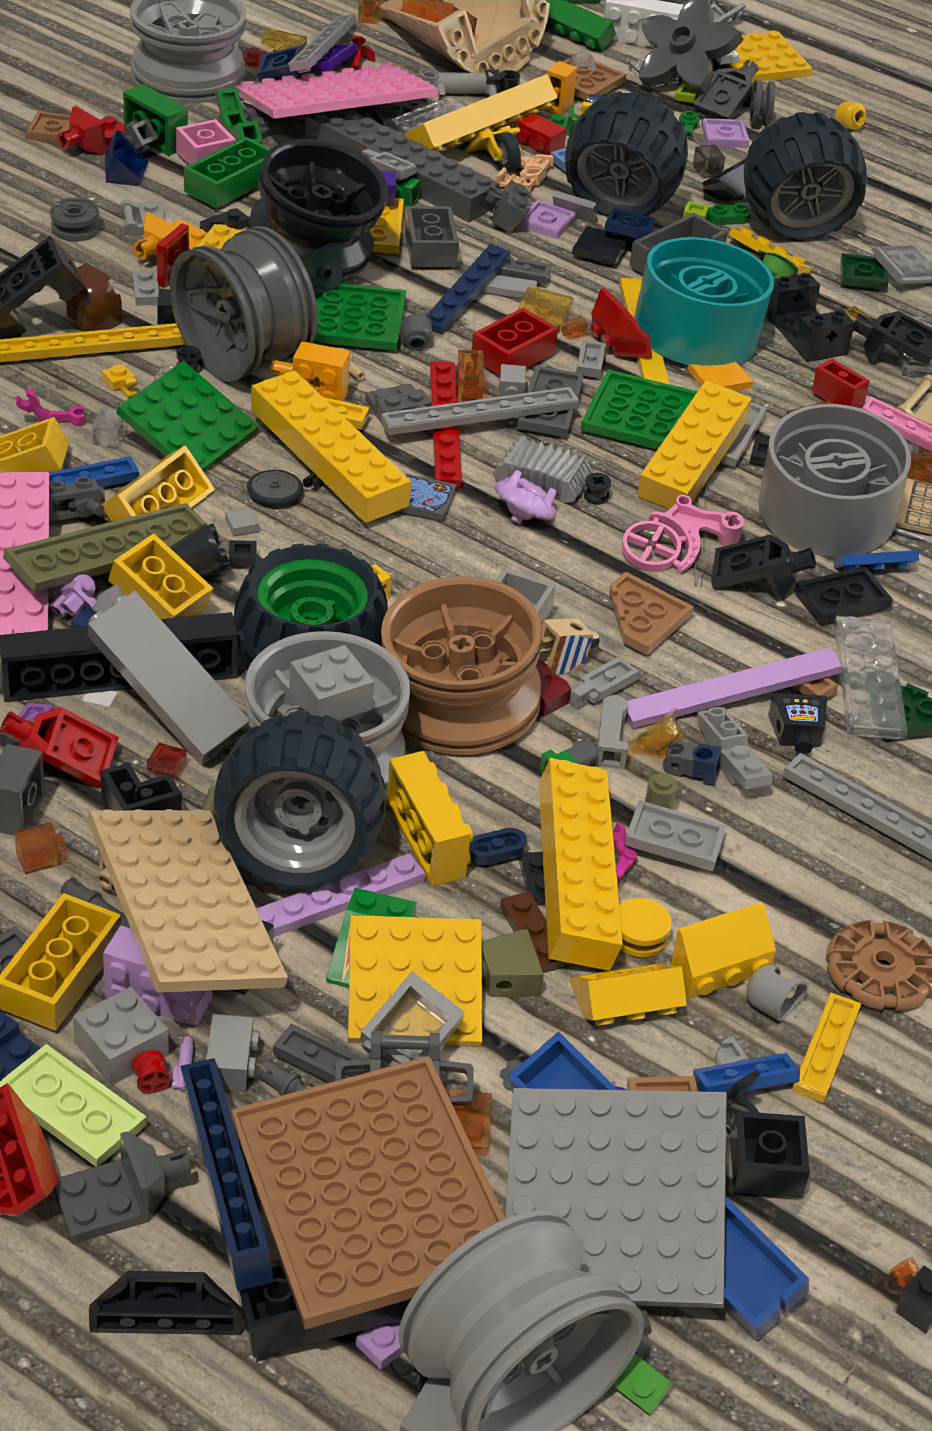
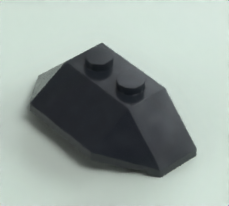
(727, 183)
(165, 1305)

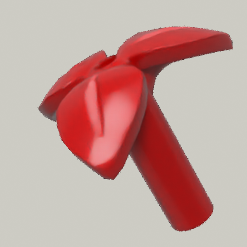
(364, 51)

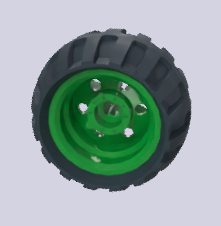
(307, 592)

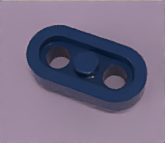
(497, 846)

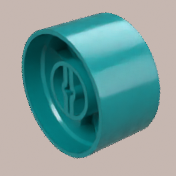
(703, 301)

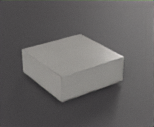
(242, 522)

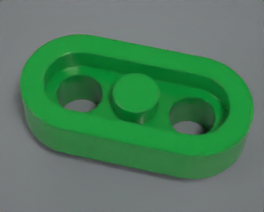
(729, 214)

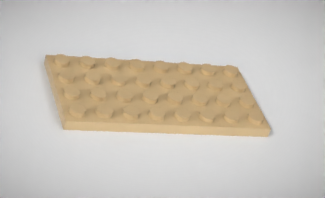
(185, 901)

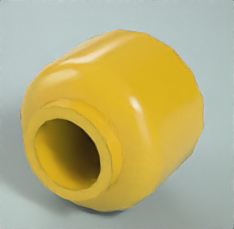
(851, 115)

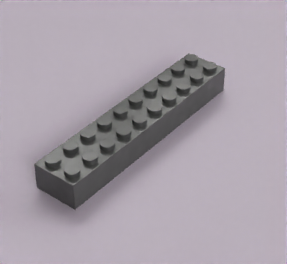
(441, 179)

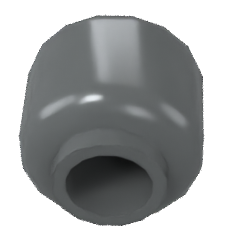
(416, 331)

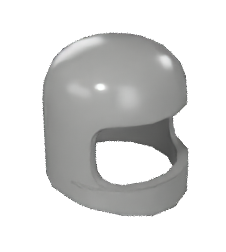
(769, 990)

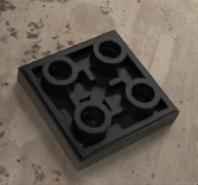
(600, 246)

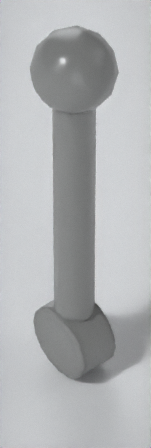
(927, 540)

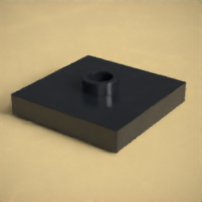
(324, 266)

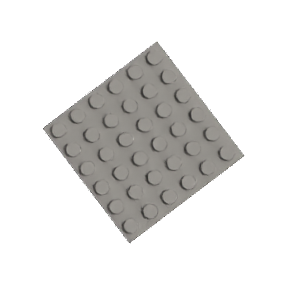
(633, 1180)

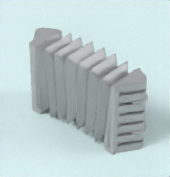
(546, 468)

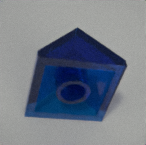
(123, 162)

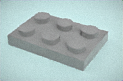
(675, 835)

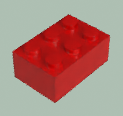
(515, 340)

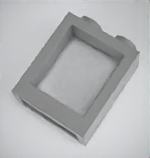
(413, 1011)

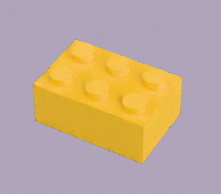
(161, 579)

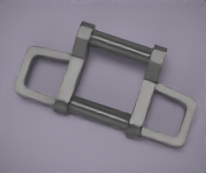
(429, 1043)

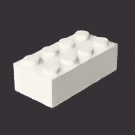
(627, 17)

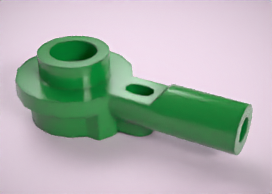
(689, 121)

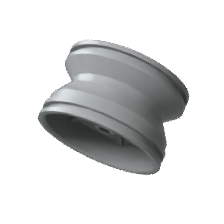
(188, 47)
(380, 728)
(520, 1327)

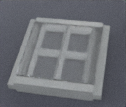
(904, 263)

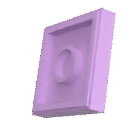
(725, 132)
(547, 219)

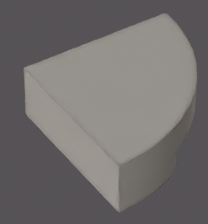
(730, 1052)

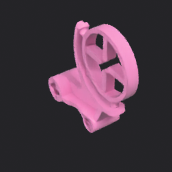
(681, 525)

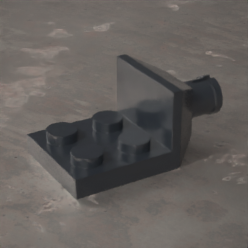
(899, 332)
(758, 559)

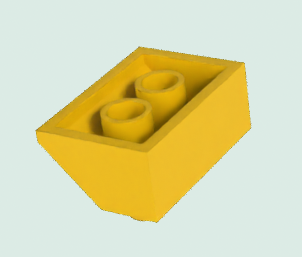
(723, 949)
(630, 992)

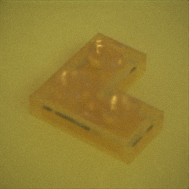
(282, 40)

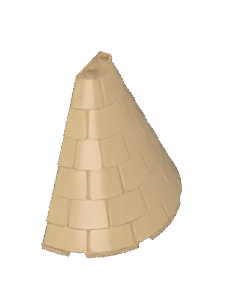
(502, 38)

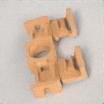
(531, 175)

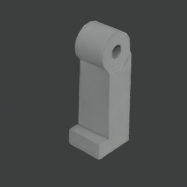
(610, 749)

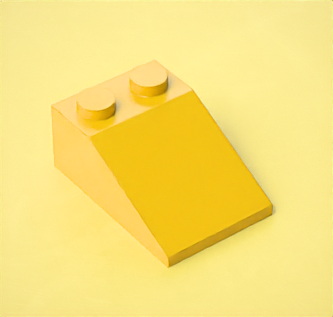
(34, 448)

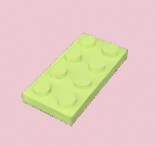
(74, 1105)

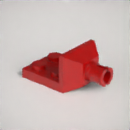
(89, 131)
(65, 742)

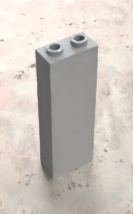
(167, 677)

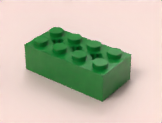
(226, 173)

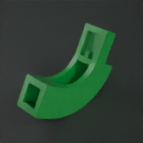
(233, 116)

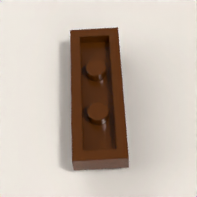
(524, 913)

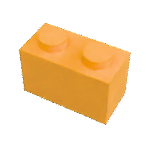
(563, 81)

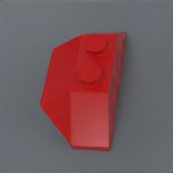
(618, 328)
(25, 1161)

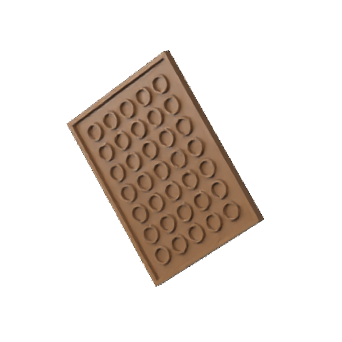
(364, 1186)

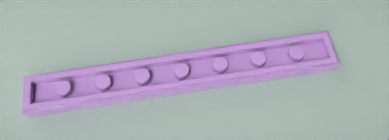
(733, 687)

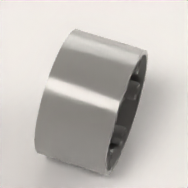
(834, 479)

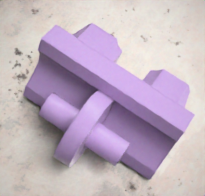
(73, 596)

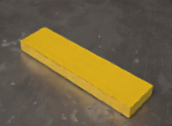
(826, 1047)

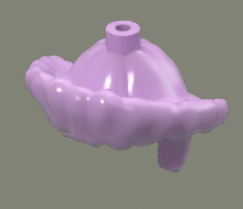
(526, 499)

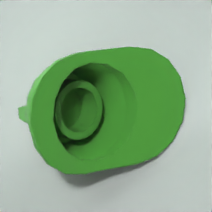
(778, 264)

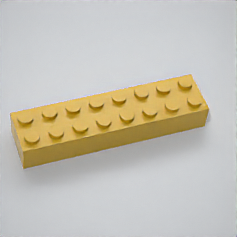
(484, 115)
(330, 446)
(579, 865)

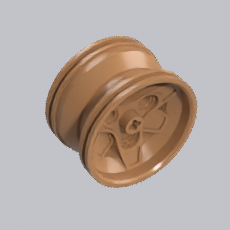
(467, 662)

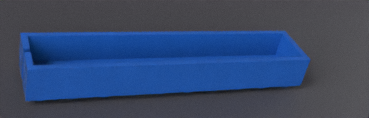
(756, 1272)

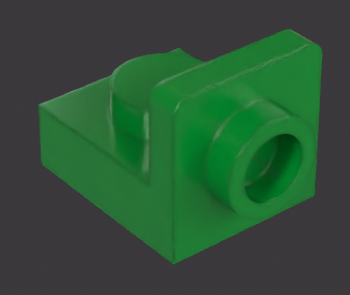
(566, 122)

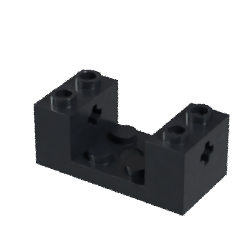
(29, 275)
(809, 332)

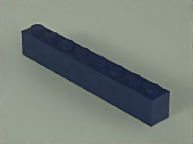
(227, 1176)

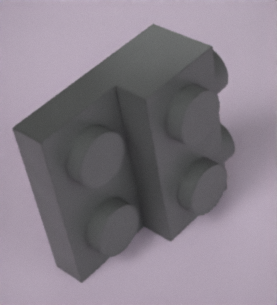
(396, 399)

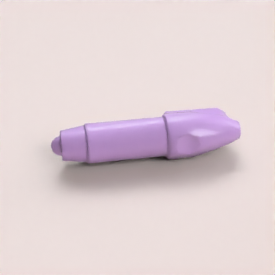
(185, 1057)

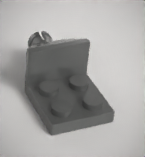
(727, 91)
(119, 1191)

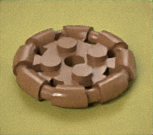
(879, 981)

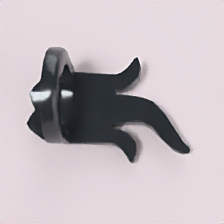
(735, 1095)

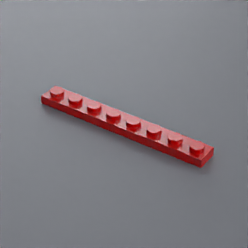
(445, 440)

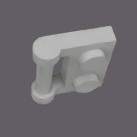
(129, 209)

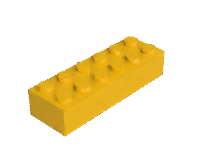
(694, 445)

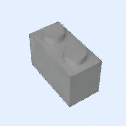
(231, 1046)

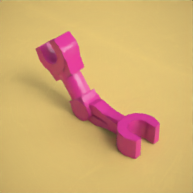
(74, 415)
(627, 855)

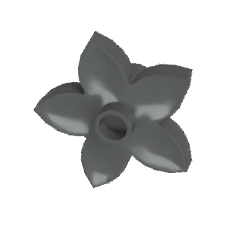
(686, 46)

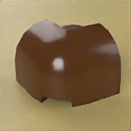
(97, 304)

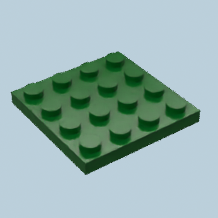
(360, 316)
(635, 409)
(187, 411)

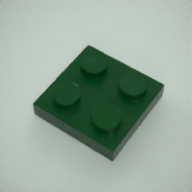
(862, 272)

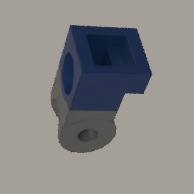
(694, 761)

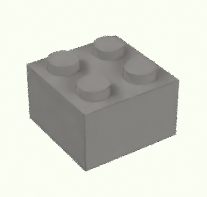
(331, 684)
(117, 1032)

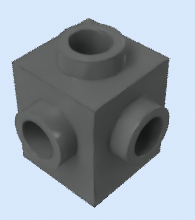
(140, 134)

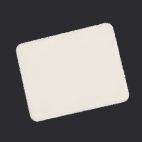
(100, 698)

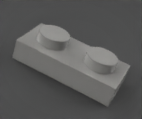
(145, 287)
(591, 358)

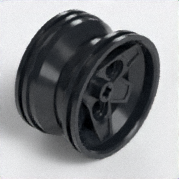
(319, 196)

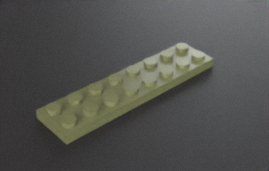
(95, 548)

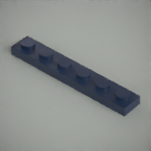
(467, 288)

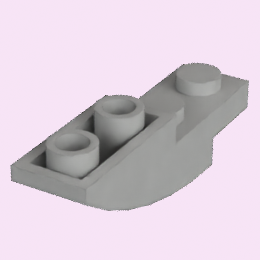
(737, 759)

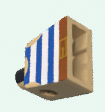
(566, 644)

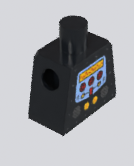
(798, 720)

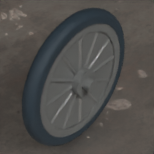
(275, 487)

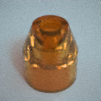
(575, 327)

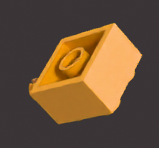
(321, 367)

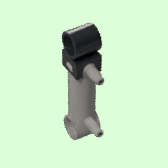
(486, 83)

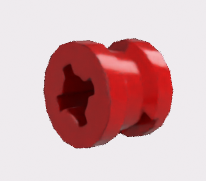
(151, 1071)

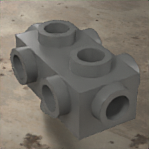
(75, 499)

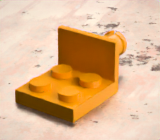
(157, 229)

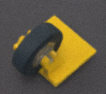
(501, 145)

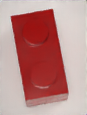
(541, 134)
(840, 384)

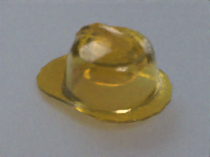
(660, 735)

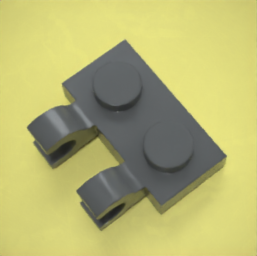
(268, 125)

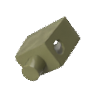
(511, 966)

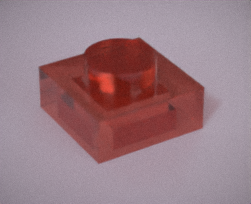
(252, 57)
(166, 760)

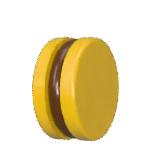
(644, 927)

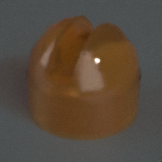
(904, 1271)

